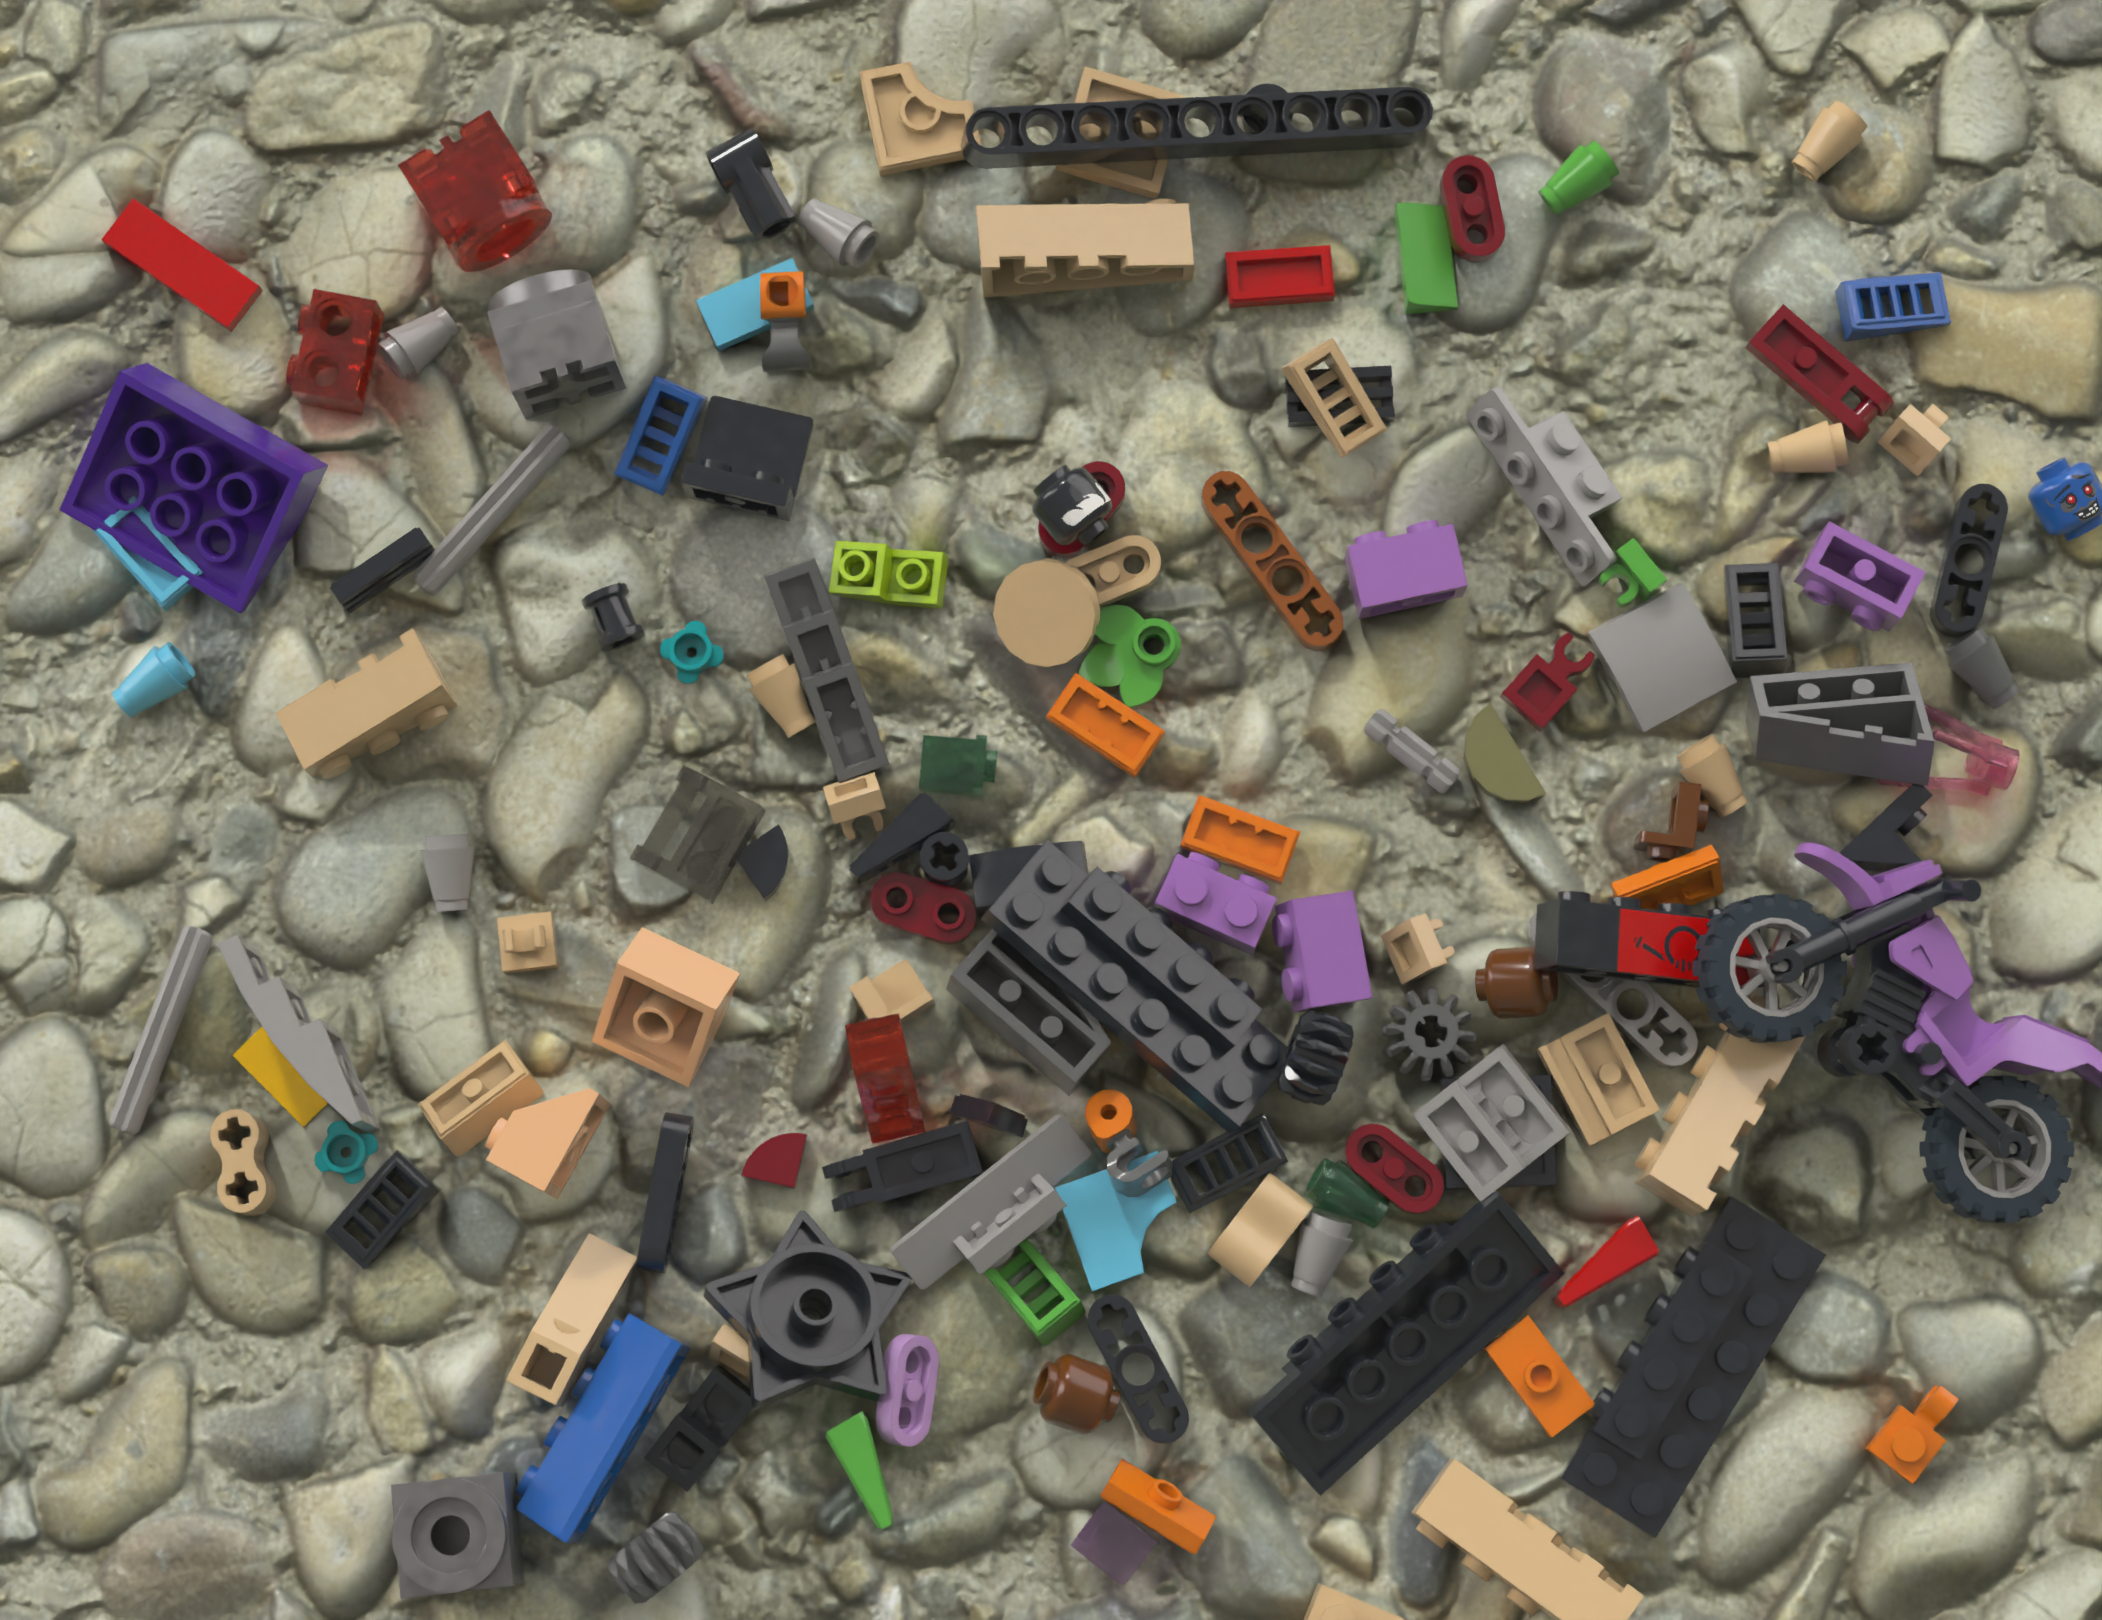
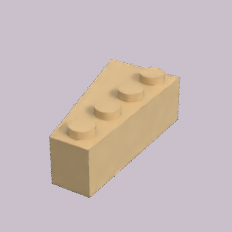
(1082, 246)
(1712, 1118)
(1518, 1550)

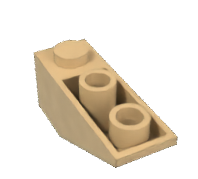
(572, 1321)

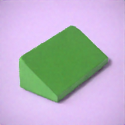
(1424, 258)

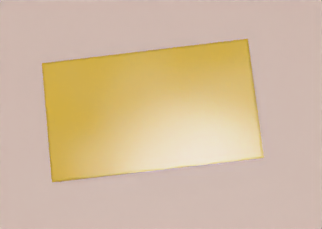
(279, 1077)

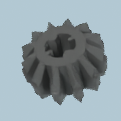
(1443, 1023)
(655, 1557)

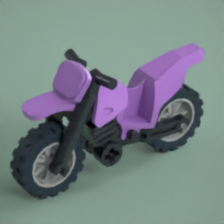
(1905, 1023)

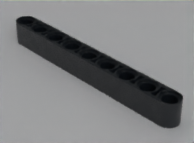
(1175, 141)

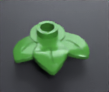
(1122, 659)

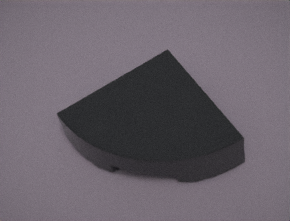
(766, 861)
(989, 1114)

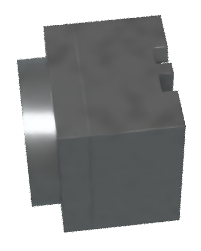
(554, 340)
(457, 1534)

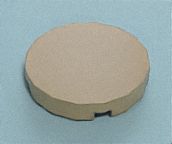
(1046, 612)

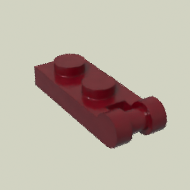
(1819, 372)

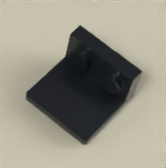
(749, 458)

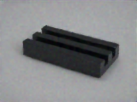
(1364, 374)
(382, 570)

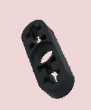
(1964, 520)
(665, 1192)
(1107, 1338)

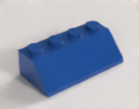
(602, 1429)

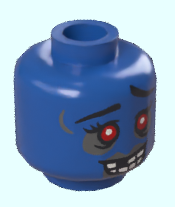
(2067, 498)

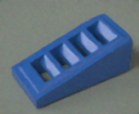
(1851, 311)
(651, 407)

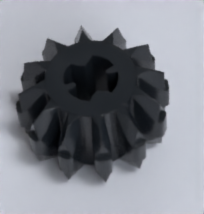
(1315, 1058)

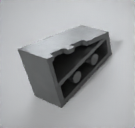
(1843, 721)
(1029, 1012)

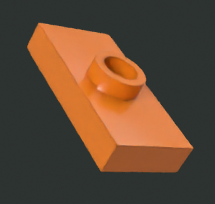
(1105, 725)
(1240, 839)
(1680, 880)
(1539, 1376)
(1158, 1506)

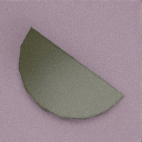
(1497, 762)

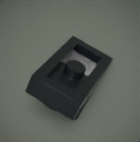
(1878, 844)

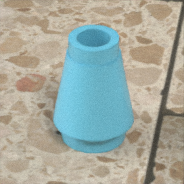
(154, 679)

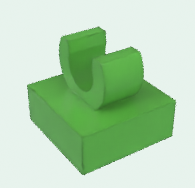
(1637, 571)

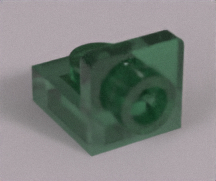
(957, 765)

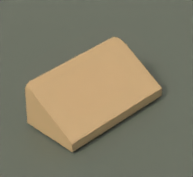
(478, 1097)

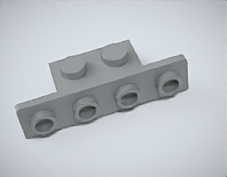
(1553, 477)
(995, 1208)

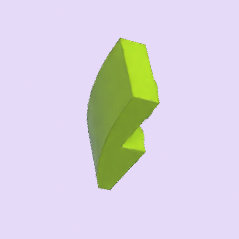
(888, 575)

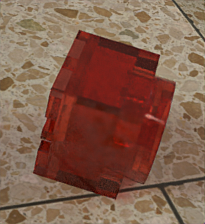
(478, 195)

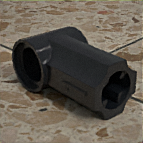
(747, 174)

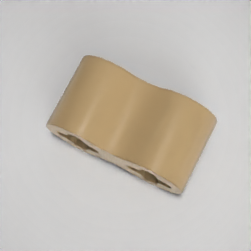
(243, 1162)
(1260, 1229)

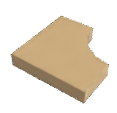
(911, 123)

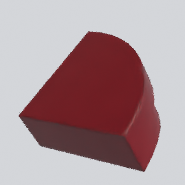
(777, 1160)

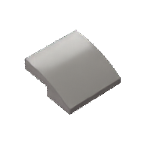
(1662, 657)
(1491, 1122)

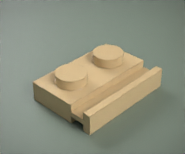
(1597, 1080)

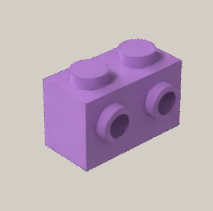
(1405, 569)
(1858, 578)
(1216, 903)
(1321, 951)

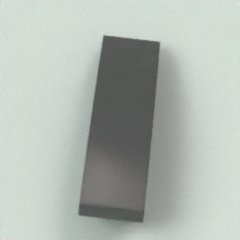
(826, 669)

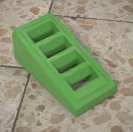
(1060, 1317)
(858, 1455)

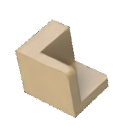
(892, 993)

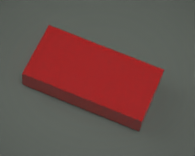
(1279, 276)

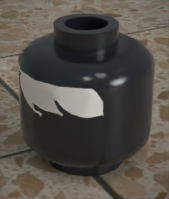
(1072, 506)

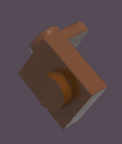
(1686, 817)

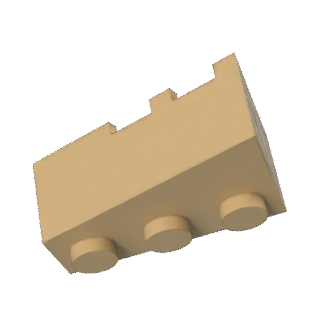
(367, 709)

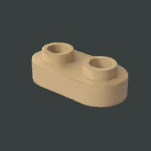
(1107, 572)

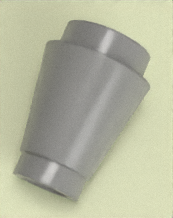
(840, 233)
(416, 343)
(449, 870)
(1319, 1252)

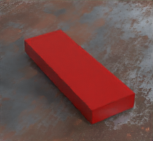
(182, 265)

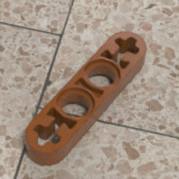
(1277, 557)

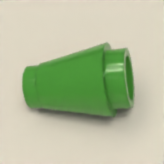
(1579, 178)

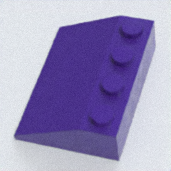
(202, 474)

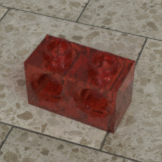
(349, 352)
(885, 1078)

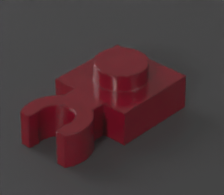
(1543, 686)

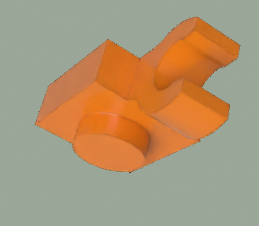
(1908, 1440)

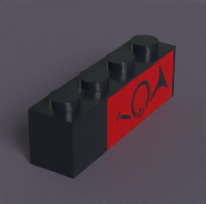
(1623, 940)

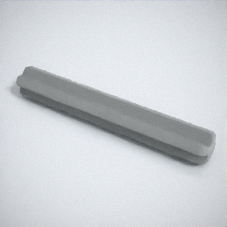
(491, 510)
(160, 1030)

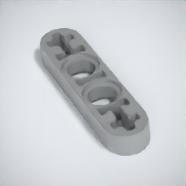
(1604, 997)

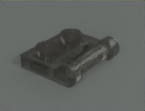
(712, 840)

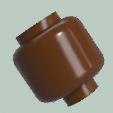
(1513, 985)
(1075, 1394)

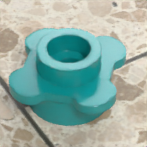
(691, 637)
(338, 1138)

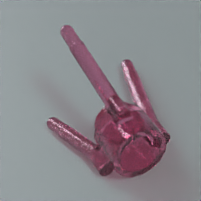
(1986, 758)

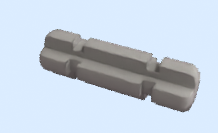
(1411, 750)

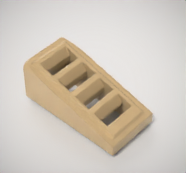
(1350, 387)

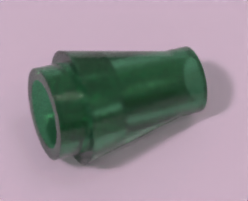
(1344, 1193)

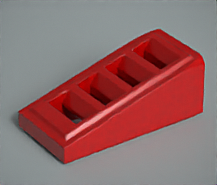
(1617, 1256)

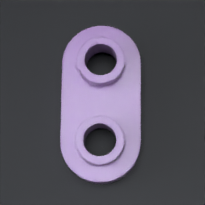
(911, 1381)

